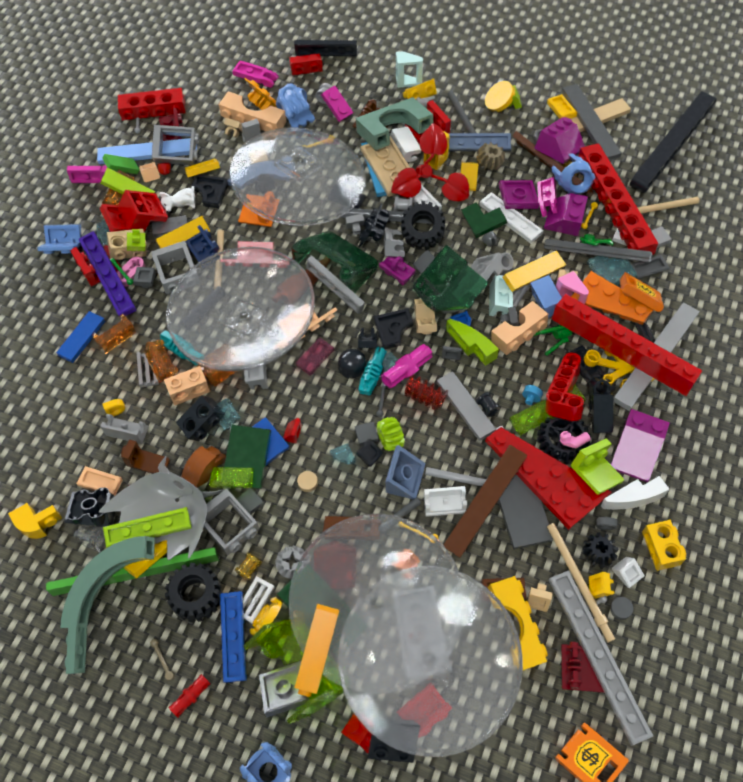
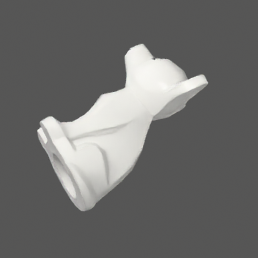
(182, 198)

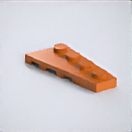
(611, 299)

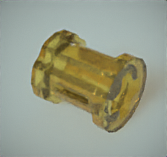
(248, 566)

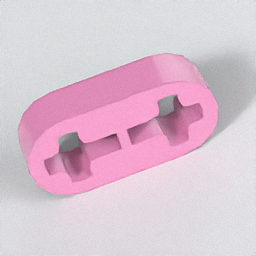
(130, 270)

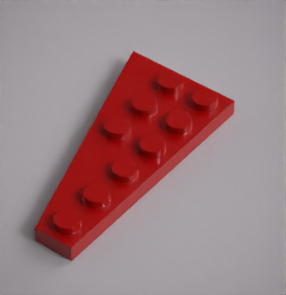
(550, 480)

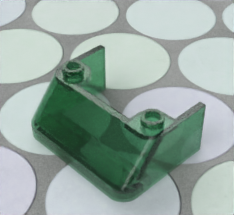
(449, 282)

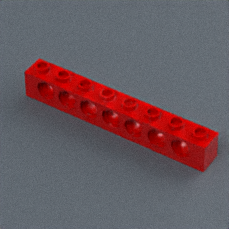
(618, 201)

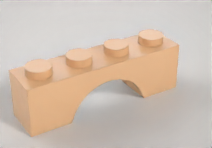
(269, 118)

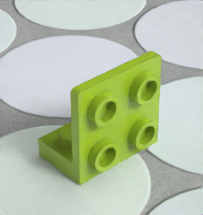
(595, 469)

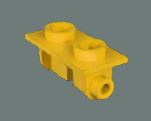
(421, 90)

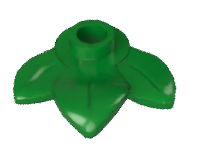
(590, 239)

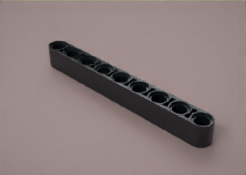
(672, 142)

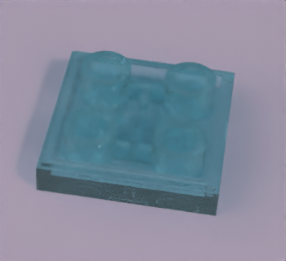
(611, 268)

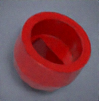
(164, 168)

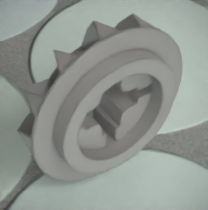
(282, 566)

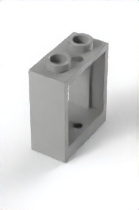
(160, 130)
(168, 255)
(216, 506)

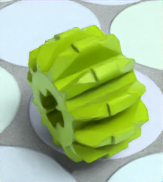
(390, 433)

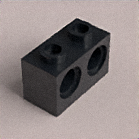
(198, 415)

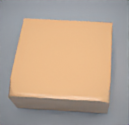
(149, 172)

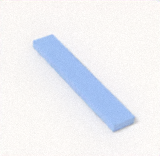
(144, 150)

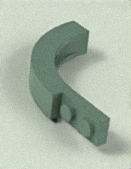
(86, 587)

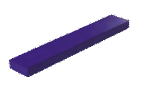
(107, 274)

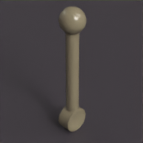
(169, 675)

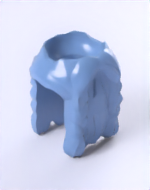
(294, 103)
(565, 177)
(268, 754)

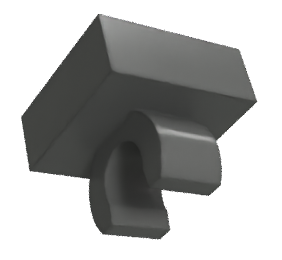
(144, 277)
(512, 318)

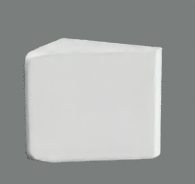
(628, 571)

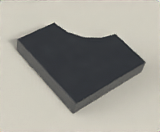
(211, 189)
(392, 326)

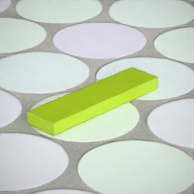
(149, 526)

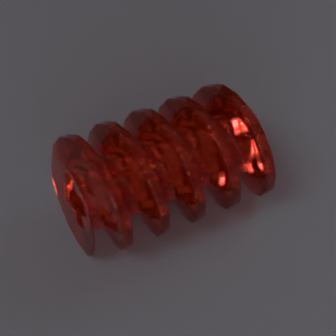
(424, 393)

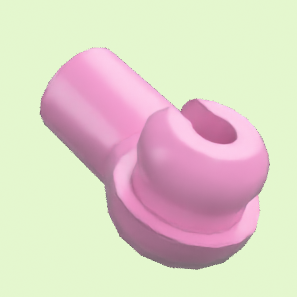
(574, 442)

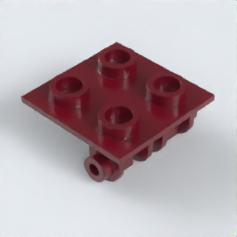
(576, 670)

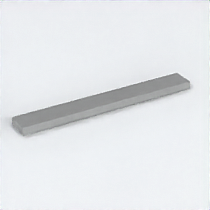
(668, 339)
(600, 659)

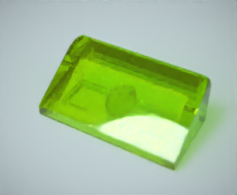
(231, 477)

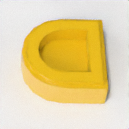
(114, 407)

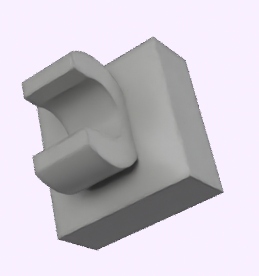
(354, 222)

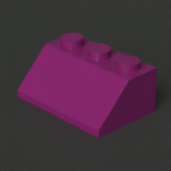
(560, 140)

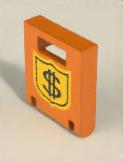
(642, 292)
(589, 756)

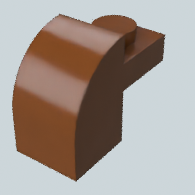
(200, 465)

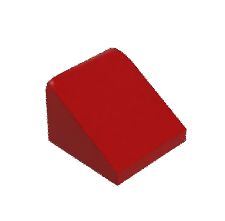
(293, 431)

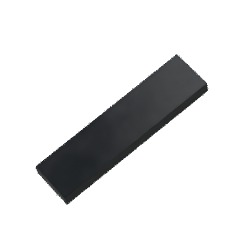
(326, 47)

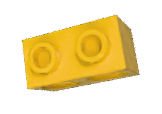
(658, 545)

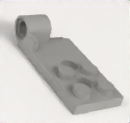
(491, 264)

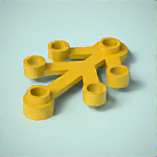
(622, 368)

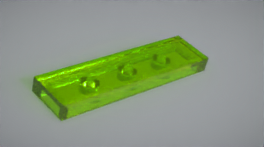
(534, 415)

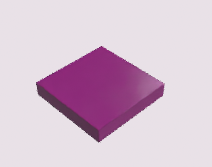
(518, 194)

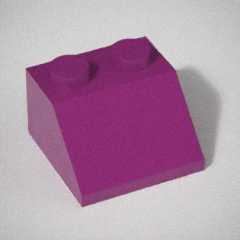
(569, 215)

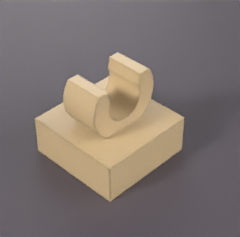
(232, 125)
(539, 598)

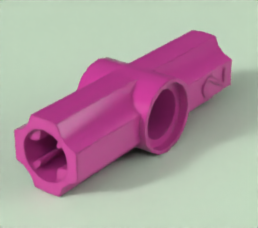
(406, 366)

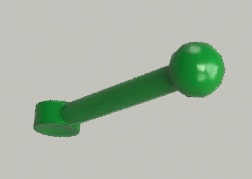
(129, 280)

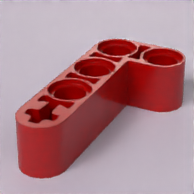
(559, 400)

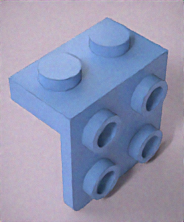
(61, 238)

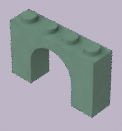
(410, 112)

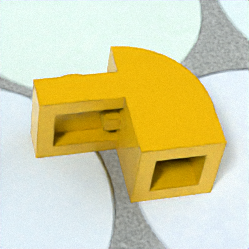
(33, 524)

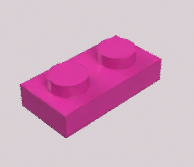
(337, 103)

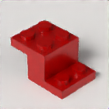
(134, 211)

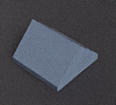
(404, 474)

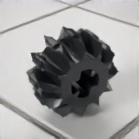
(595, 554)

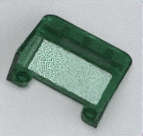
(355, 263)

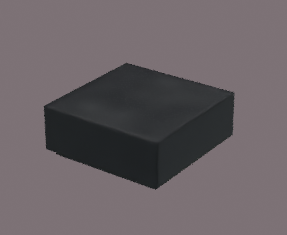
(369, 452)

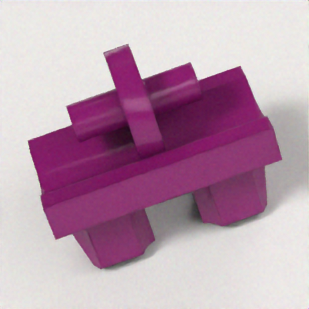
(397, 268)

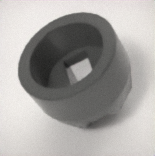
(489, 239)

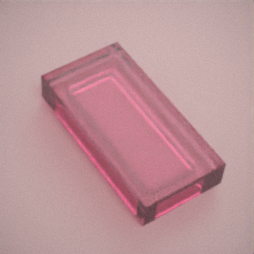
(314, 356)

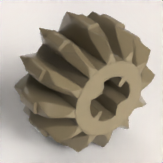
(490, 156)

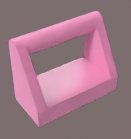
(571, 283)

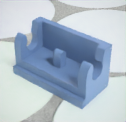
(545, 294)

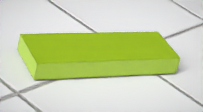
(121, 183)

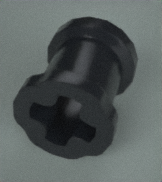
(488, 404)

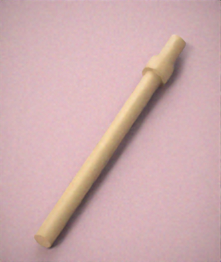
(599, 618)

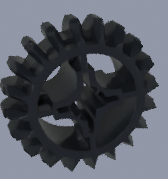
(553, 428)

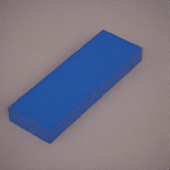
(80, 337)

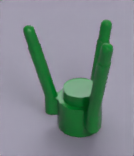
(559, 332)

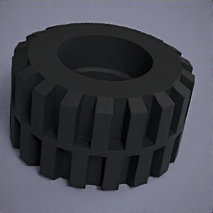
(427, 212)
(185, 578)

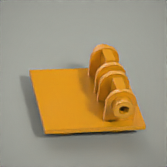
(259, 96)

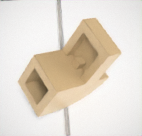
(424, 318)

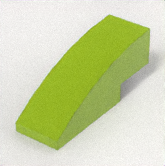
(472, 341)

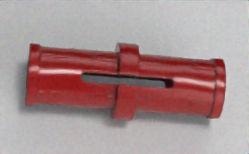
(189, 696)

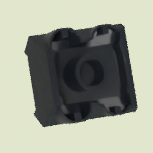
(85, 508)

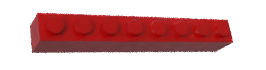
(626, 345)

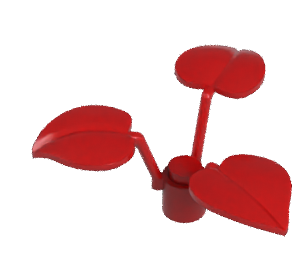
(407, 181)

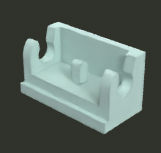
(499, 296)

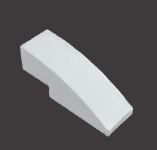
(636, 495)

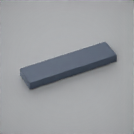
(474, 141)

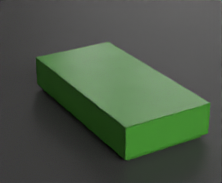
(124, 164)

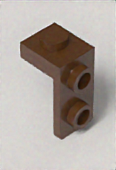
(140, 459)

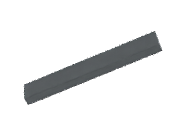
(591, 121)

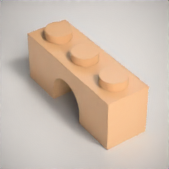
(510, 337)

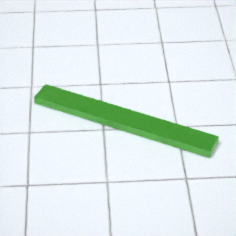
(161, 566)

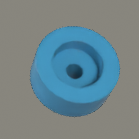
(532, 394)

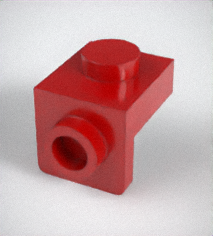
(357, 733)

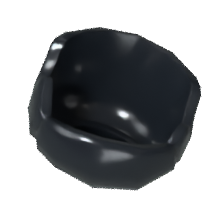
(351, 363)

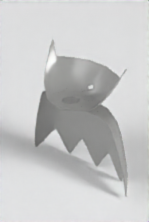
(157, 495)

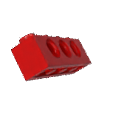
(151, 103)

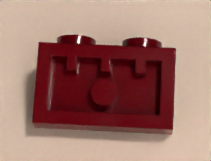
(172, 120)

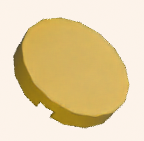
(499, 96)
(266, 615)

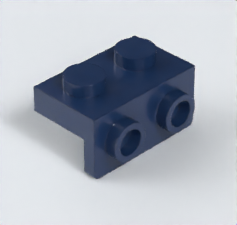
(201, 245)

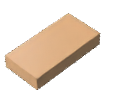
(95, 479)

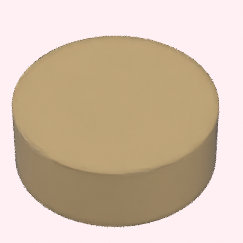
(307, 481)

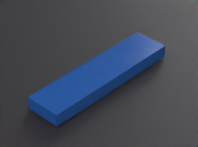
(233, 637)

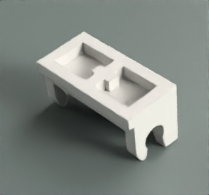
(406, 143)
(445, 501)

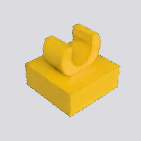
(600, 585)

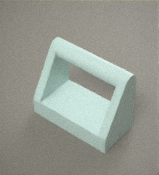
(402, 79)

